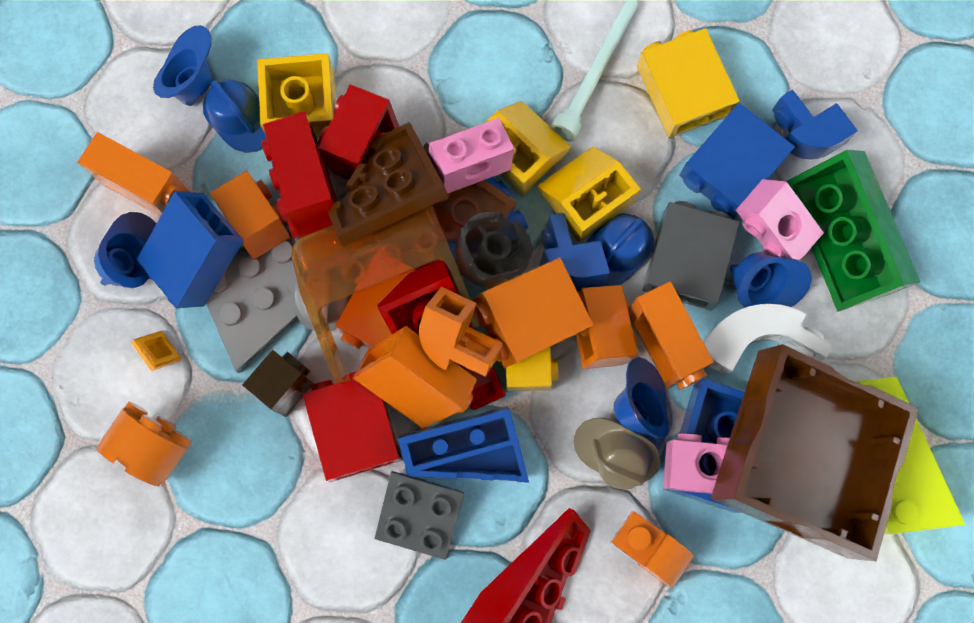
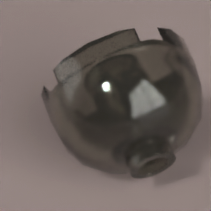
(492, 249)

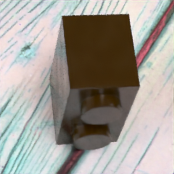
(279, 382)

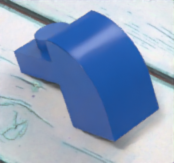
(812, 135)
(583, 262)

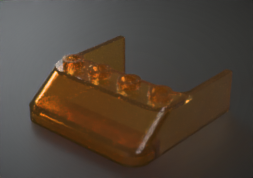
(333, 272)

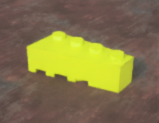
(920, 491)

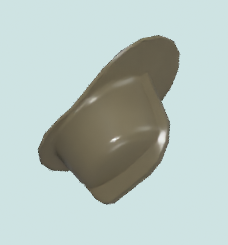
(616, 453)

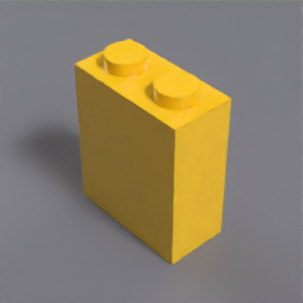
(687, 82)

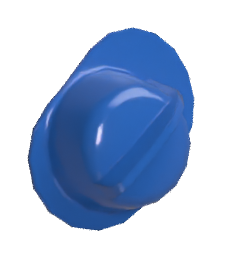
(186, 70)
(234, 114)
(626, 246)
(120, 248)
(770, 280)
(643, 400)

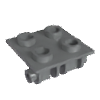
(419, 515)

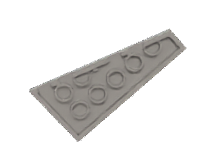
(254, 302)

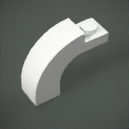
(760, 323)

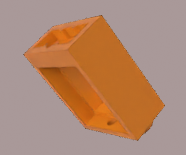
(670, 337)

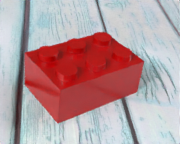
(299, 174)

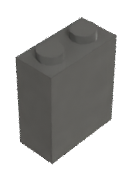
(692, 253)

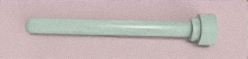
(568, 122)

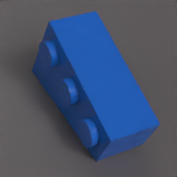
(468, 447)

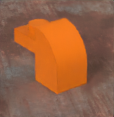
(448, 338)
(652, 549)

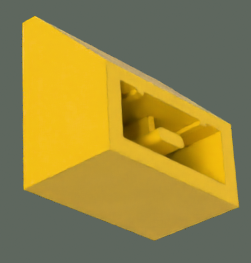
(534, 143)
(589, 191)

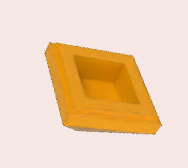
(156, 350)

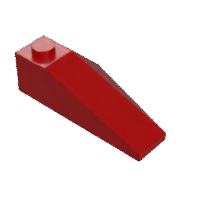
(406, 307)
(535, 580)

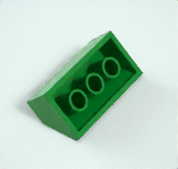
(860, 244)

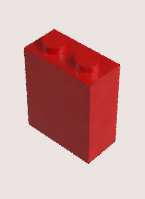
(350, 428)

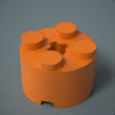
(144, 445)

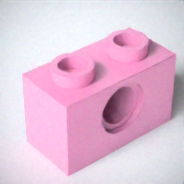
(472, 155)
(779, 220)
(682, 463)

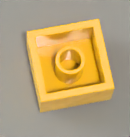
(295, 86)

